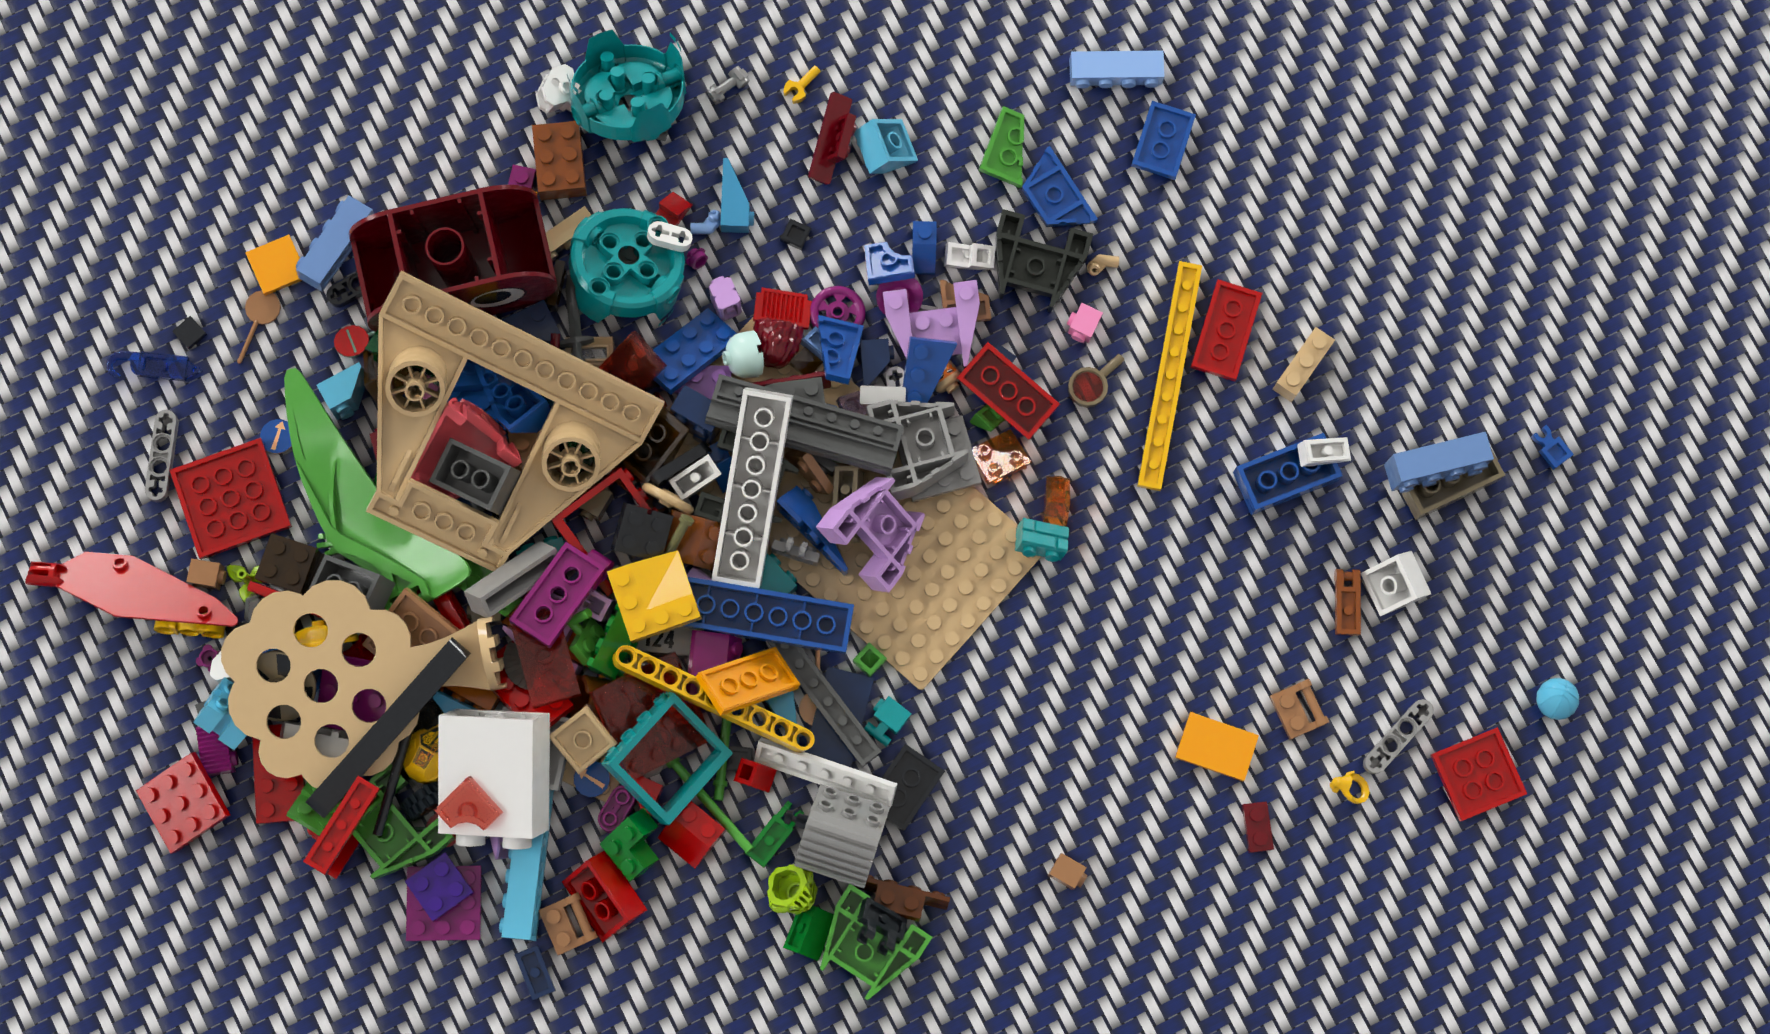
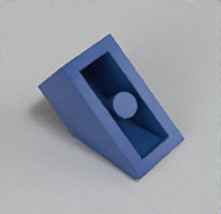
(924, 246)

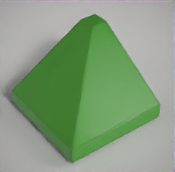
(987, 419)

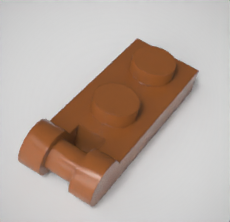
(1347, 603)

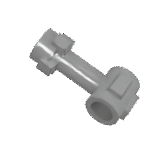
(737, 77)

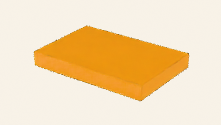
(1216, 746)

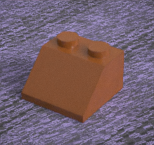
(699, 541)

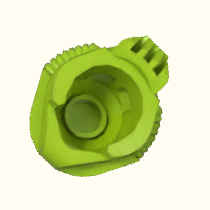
(791, 890)

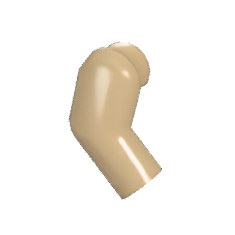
(1101, 261)

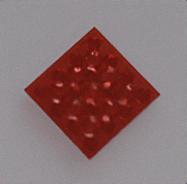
(625, 699)

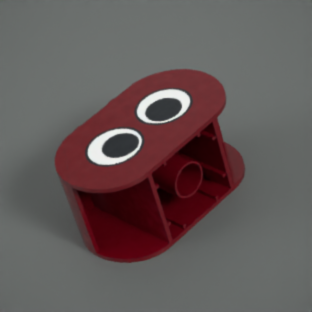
(471, 244)

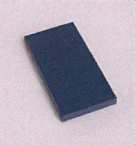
(855, 693)

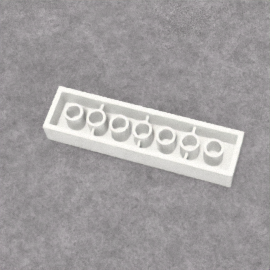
(752, 487)

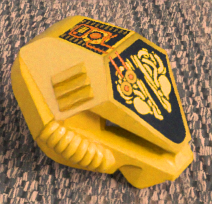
(422, 756)

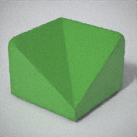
(869, 660)

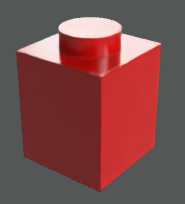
(755, 775)

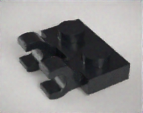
(881, 920)

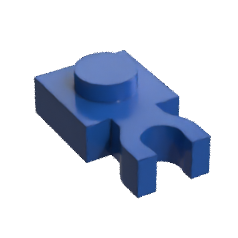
(1553, 450)

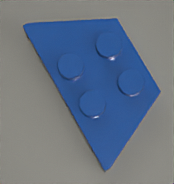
(1056, 195)

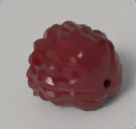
(778, 340)

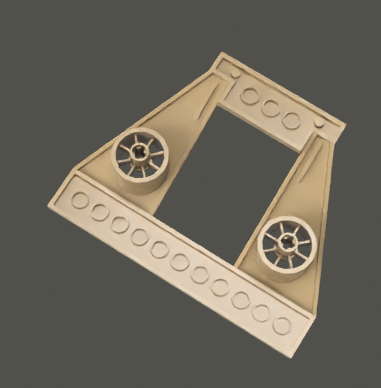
(589, 408)

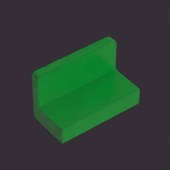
(809, 932)

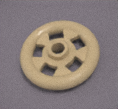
(667, 498)

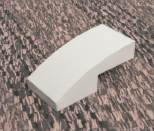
(969, 256)

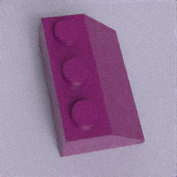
(709, 651)

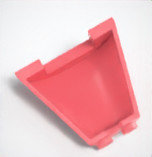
(470, 426)

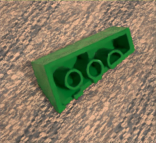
(608, 645)

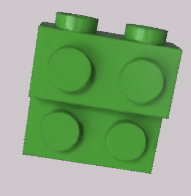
(305, 815)

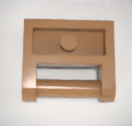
(1291, 711)
(561, 927)

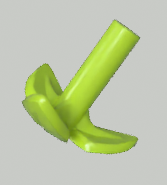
(239, 574)

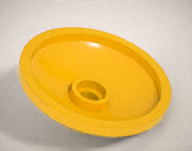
(317, 633)

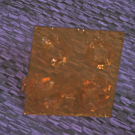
(1000, 457)

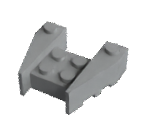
(923, 442)

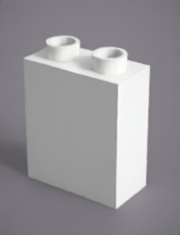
(508, 760)

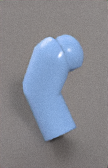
(709, 225)

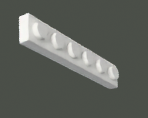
(825, 772)

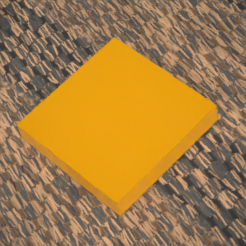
(275, 264)

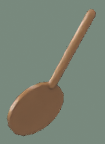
(261, 311)

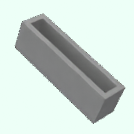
(510, 580)

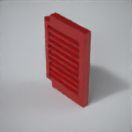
(782, 306)

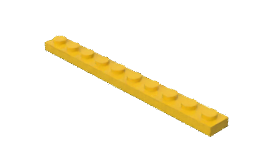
(1169, 376)

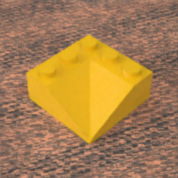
(654, 596)

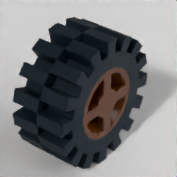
(421, 802)

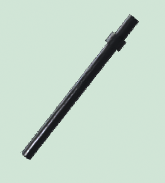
(392, 785)

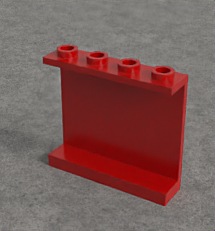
(336, 841)

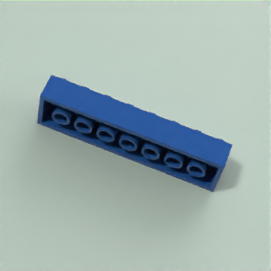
(771, 616)

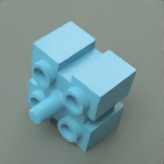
(216, 716)

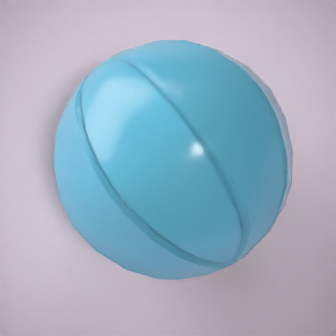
(1557, 698)

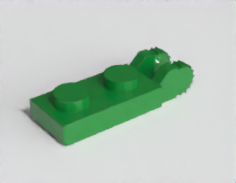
(772, 837)

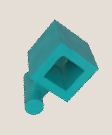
(891, 717)

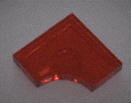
(470, 805)

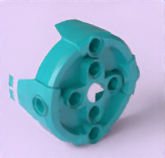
(622, 70)
(619, 289)

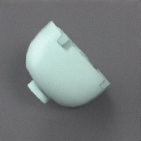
(743, 355)

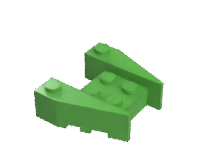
(400, 842)
(864, 959)

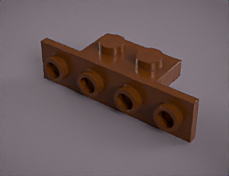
(904, 900)

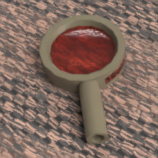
(1089, 385)

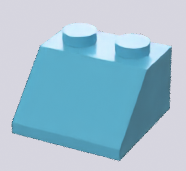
(885, 145)
(344, 391)

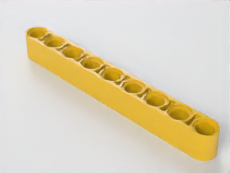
(744, 720)

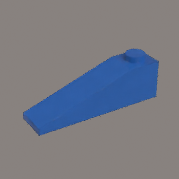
(513, 404)
(804, 516)

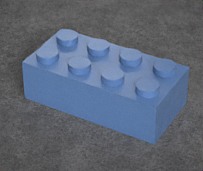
(1439, 462)

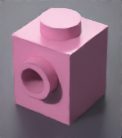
(1084, 323)

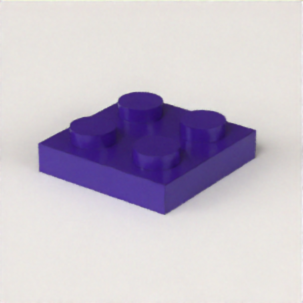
(439, 886)

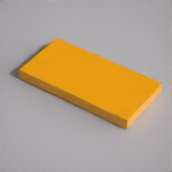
(747, 681)

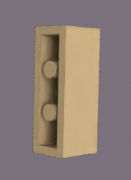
(1303, 364)

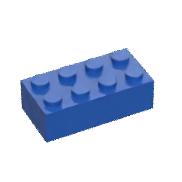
(1281, 478)

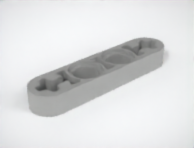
(161, 456)
(1400, 738)

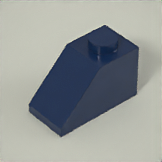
(875, 359)

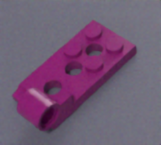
(592, 572)

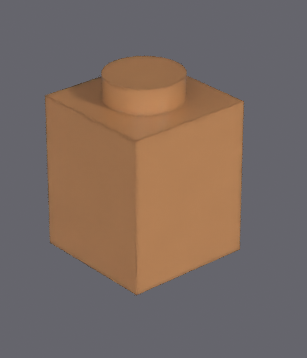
(206, 574)
(1068, 872)

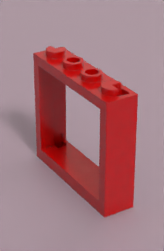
(637, 494)

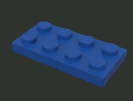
(692, 349)

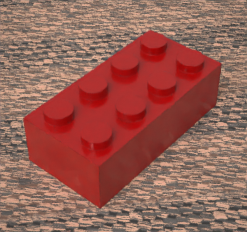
(1008, 391)

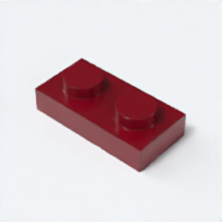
(1257, 827)

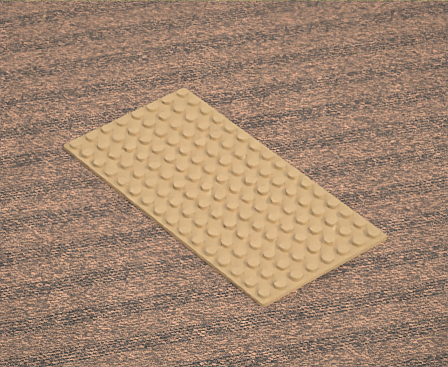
(951, 580)

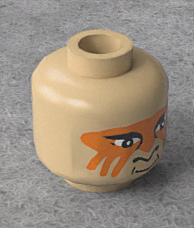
(949, 379)

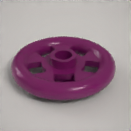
(839, 293)

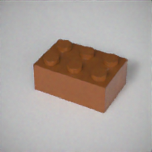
(559, 160)

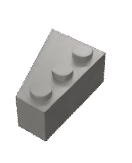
(328, 740)

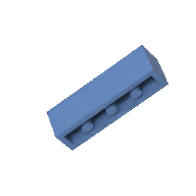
(333, 245)

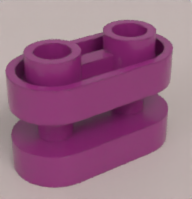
(616, 809)

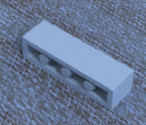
(1116, 68)

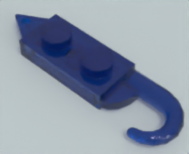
(155, 365)

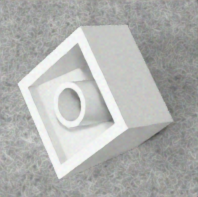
(1395, 583)

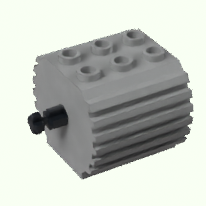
(839, 835)

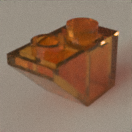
(1056, 500)

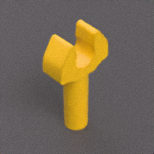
(800, 85)

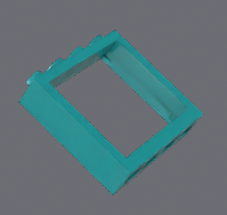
(695, 782)

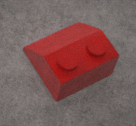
(692, 834)

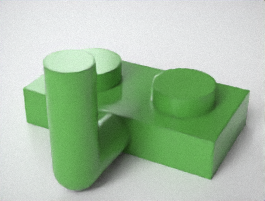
(586, 635)

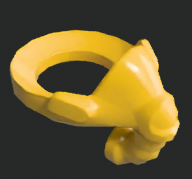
(1344, 783)

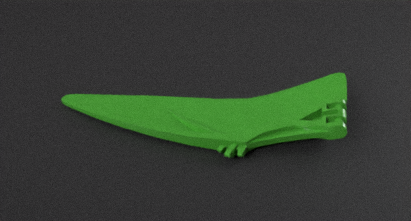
(339, 496)

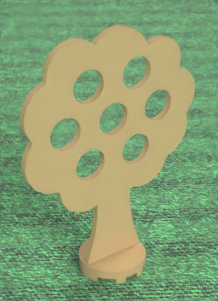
(389, 672)

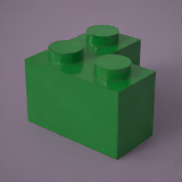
(628, 847)

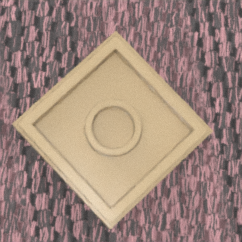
(582, 739)

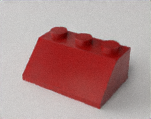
(605, 895)

